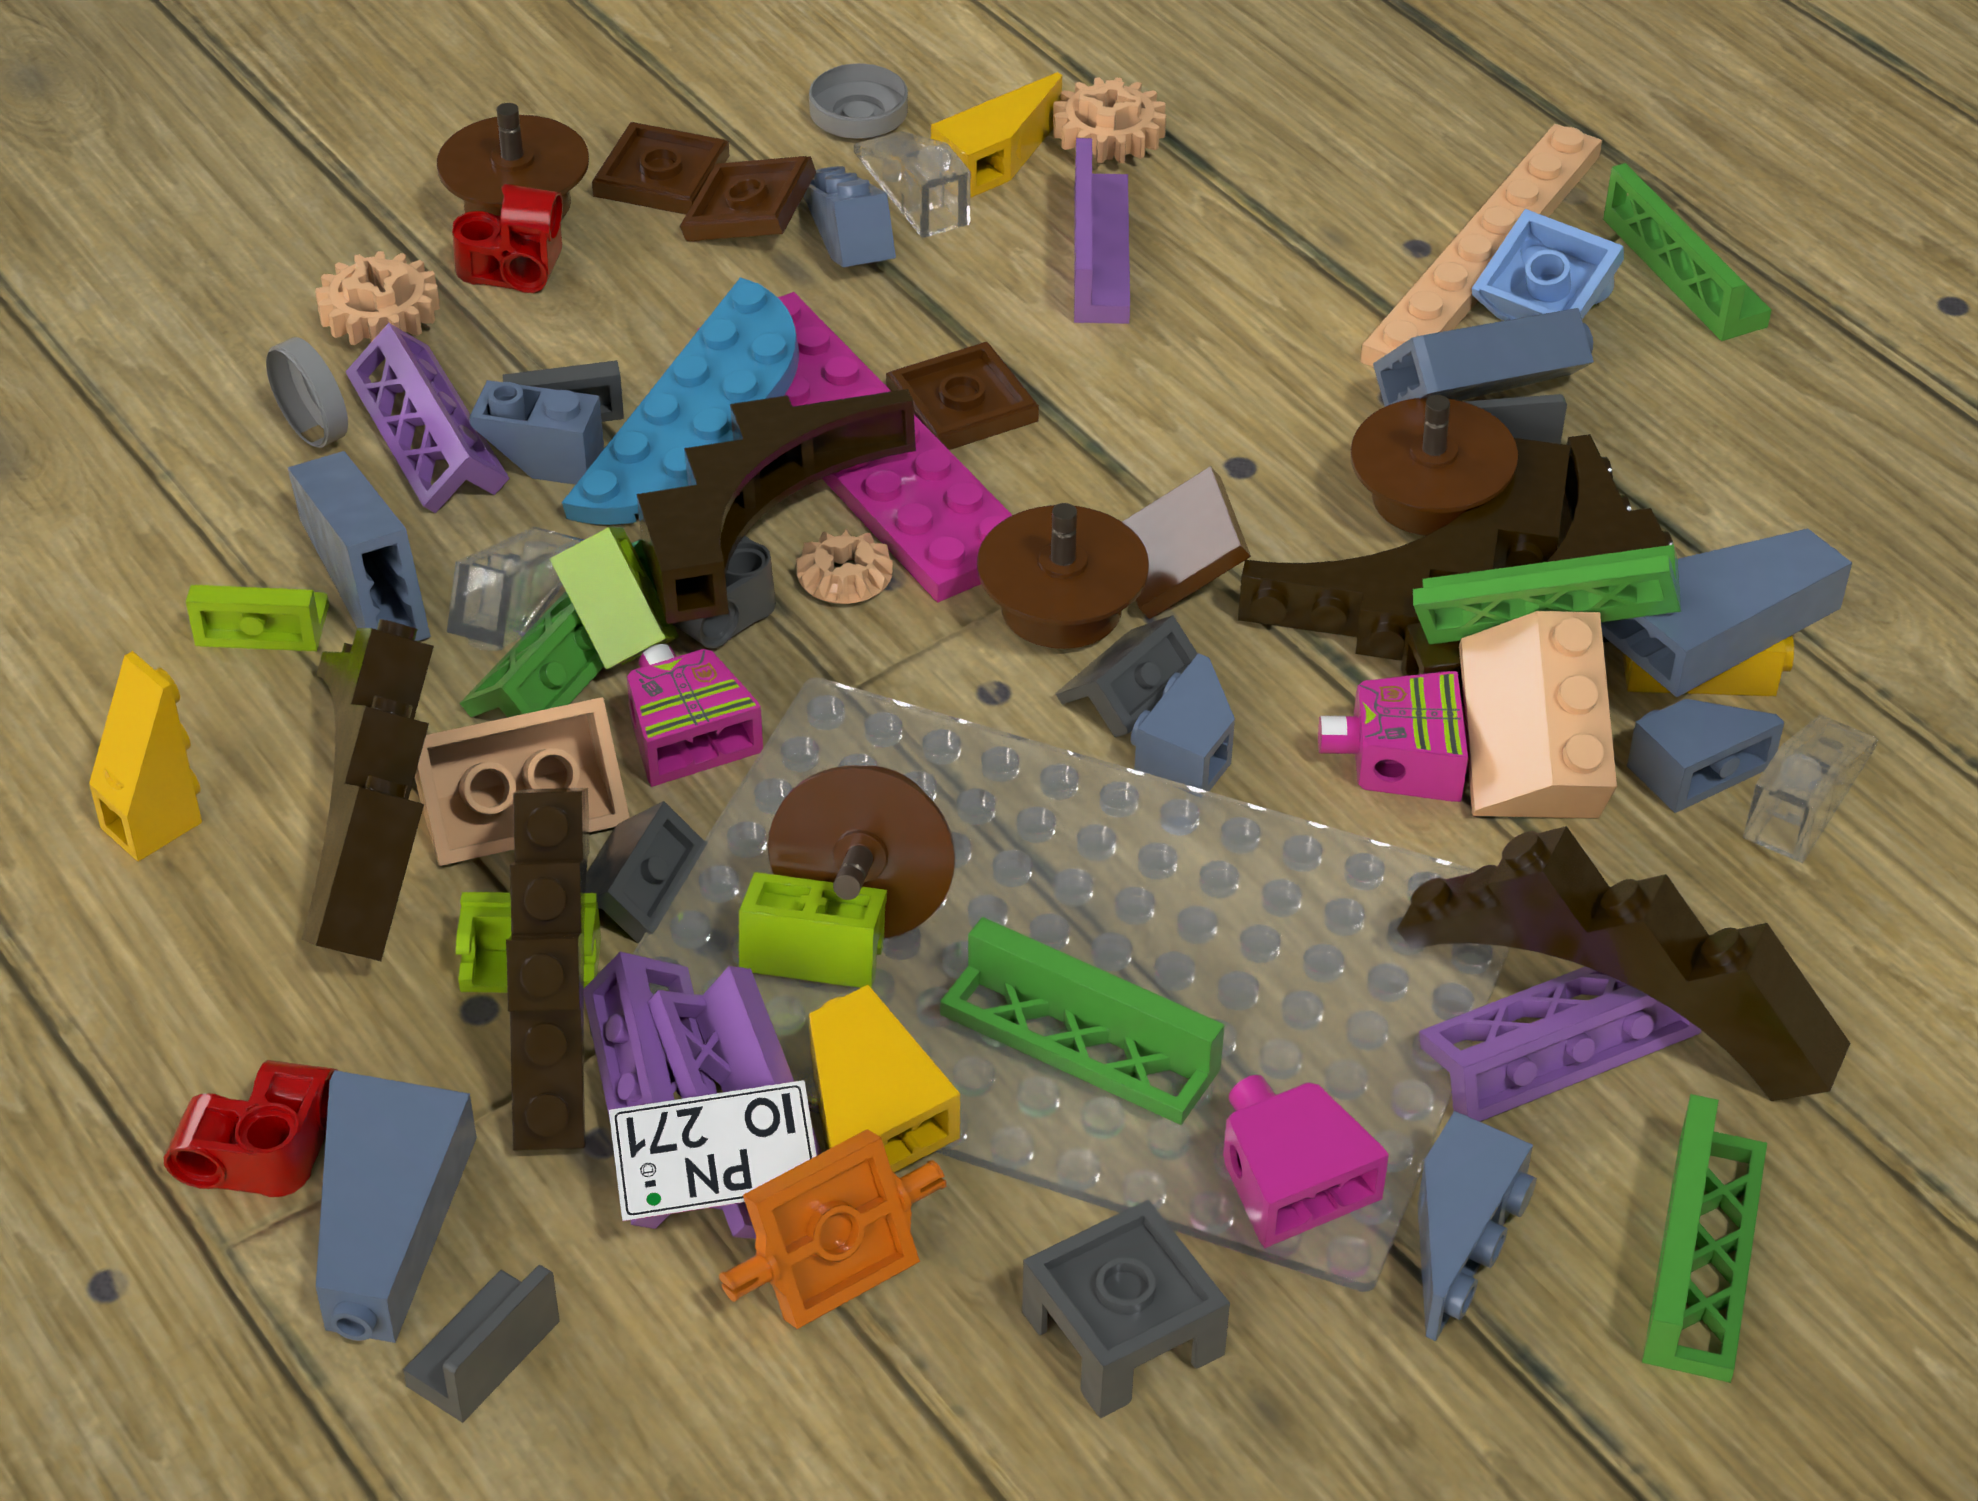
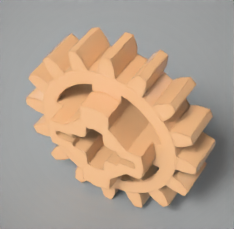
(1113, 115)
(376, 293)

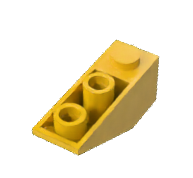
(1001, 132)
(142, 764)

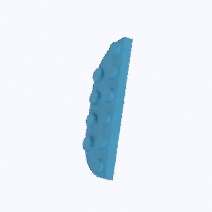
(735, 357)

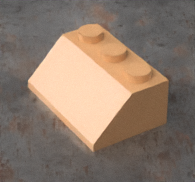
(1538, 717)
(473, 771)

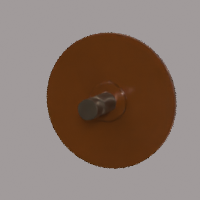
(511, 151)
(1432, 460)
(1062, 573)
(869, 832)

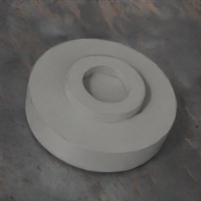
(858, 101)
(306, 390)

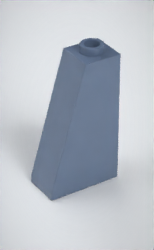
(1486, 358)
(359, 543)
(1735, 607)
(385, 1194)

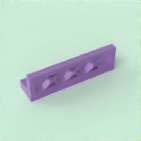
(1100, 242)
(428, 402)
(626, 1038)
(736, 1052)
(1547, 1055)

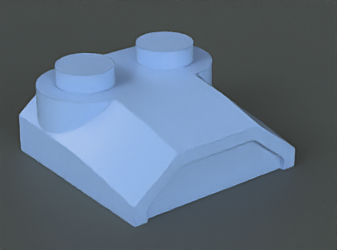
(1547, 269)

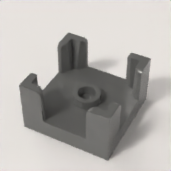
(1124, 1299)

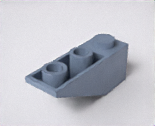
(850, 217)
(1464, 1199)

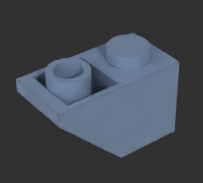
(541, 429)
(1187, 730)

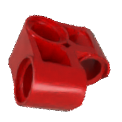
(511, 248)
(255, 1143)

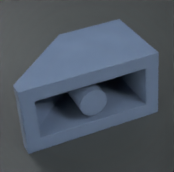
(1701, 749)

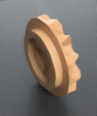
(851, 581)

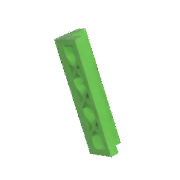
(1681, 258)
(1612, 583)
(544, 666)
(1095, 1011)
(1685, 1232)

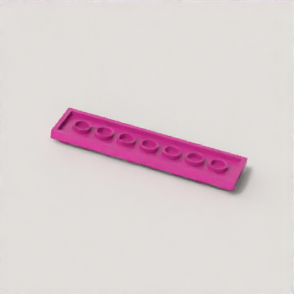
(912, 501)

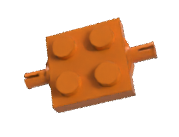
(832, 1228)

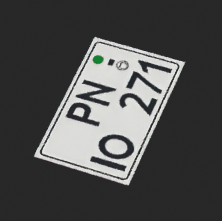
(708, 1147)

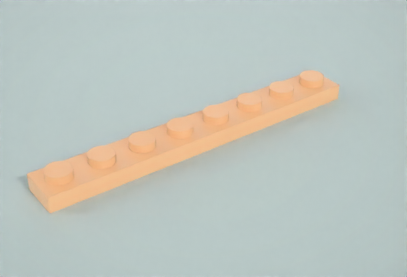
(1445, 289)

